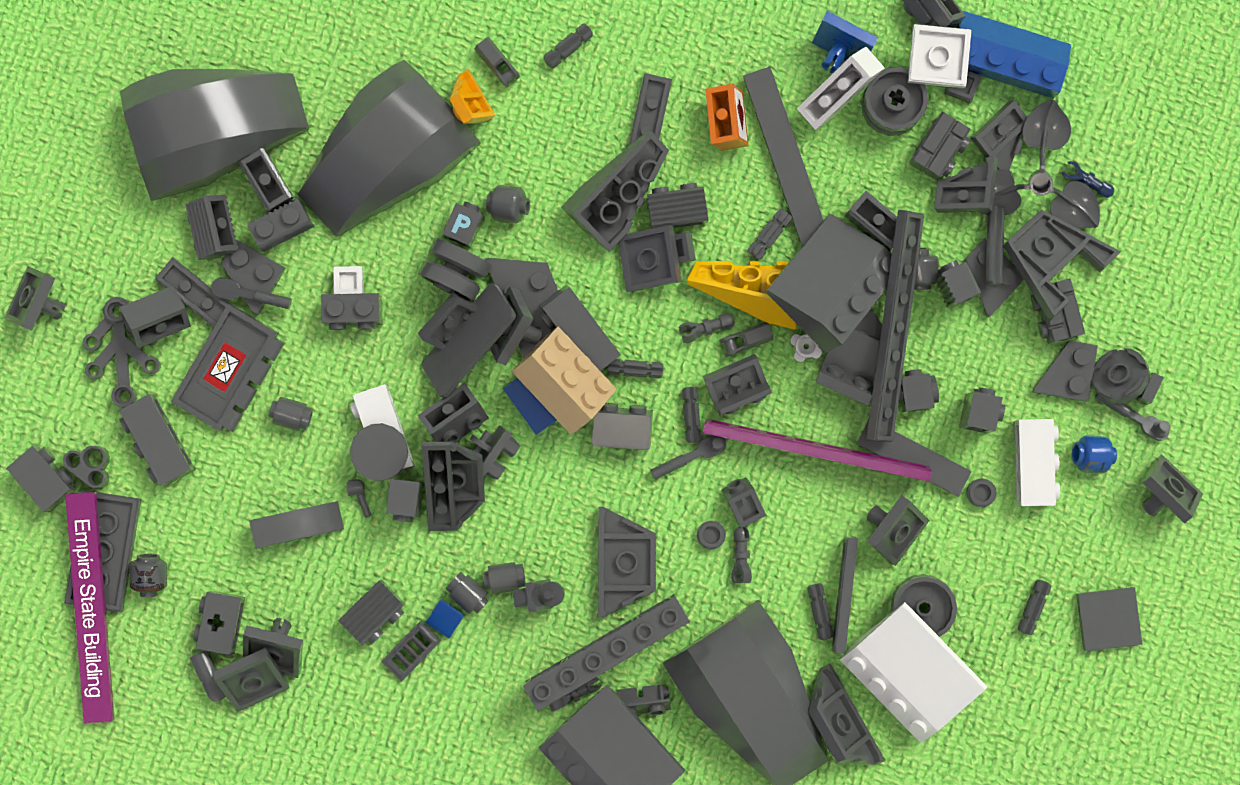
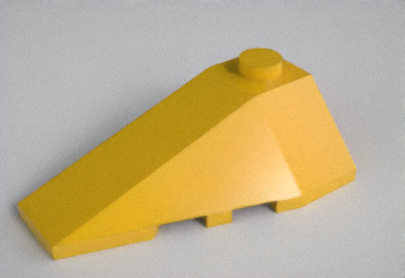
(742, 287)

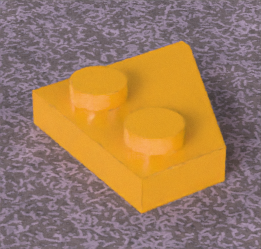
(469, 101)

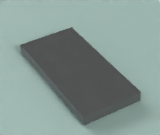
(117, 529)

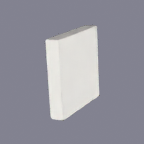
(939, 56)

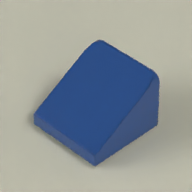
(445, 618)

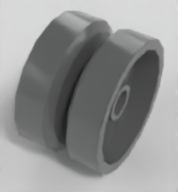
(877, 100)
(453, 272)
(933, 591)

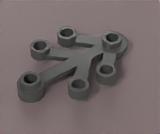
(118, 347)

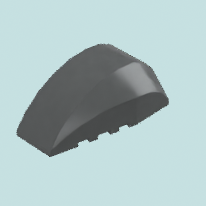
(204, 121)
(385, 149)
(751, 695)

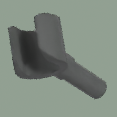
(356, 487)

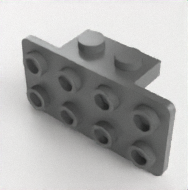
(462, 335)

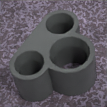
(85, 470)

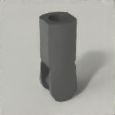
(494, 59)
(751, 337)
(204, 667)

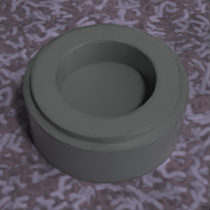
(981, 492)
(711, 534)

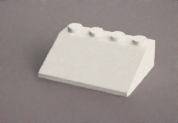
(913, 672)

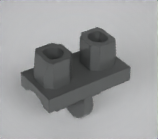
(490, 447)
(539, 595)

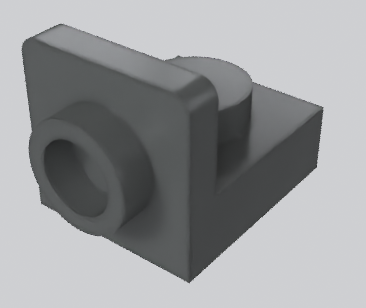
(743, 502)

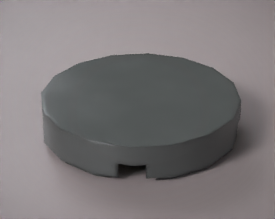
(1120, 375)
(379, 452)

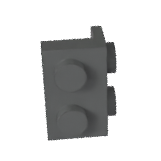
(737, 385)

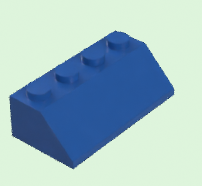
(1016, 55)

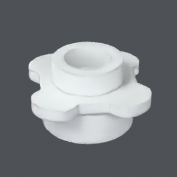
(801, 353)

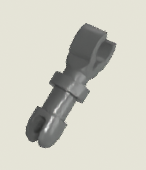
(724, 322)
(741, 567)
(575, 694)

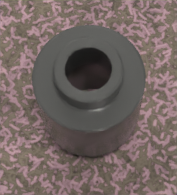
(290, 414)
(504, 577)
(467, 593)

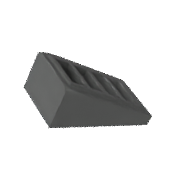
(425, 631)

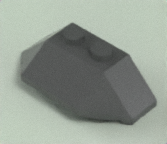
(451, 484)

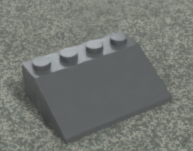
(832, 282)
(609, 747)

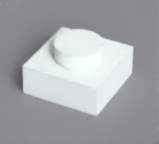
(348, 280)

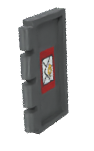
(226, 367)

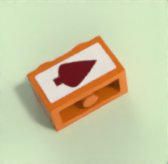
(726, 117)

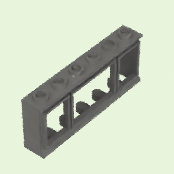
(605, 652)

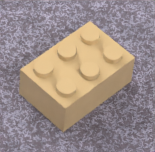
(564, 380)

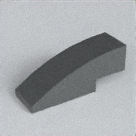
(296, 524)

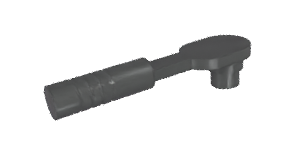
(230, 290)
(1150, 425)
(706, 448)

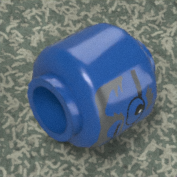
(1094, 454)

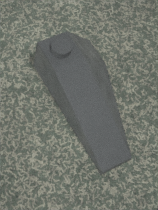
(613, 194)

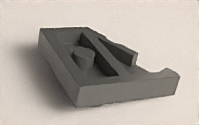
(1002, 135)
(968, 190)
(252, 272)
(992, 296)
(1070, 373)

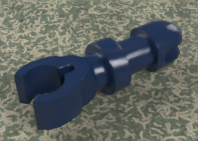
(1103, 188)

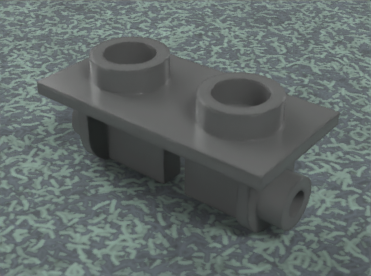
(651, 702)

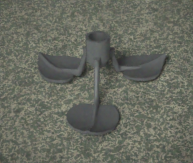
(1076, 204)

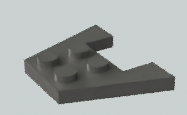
(1045, 249)

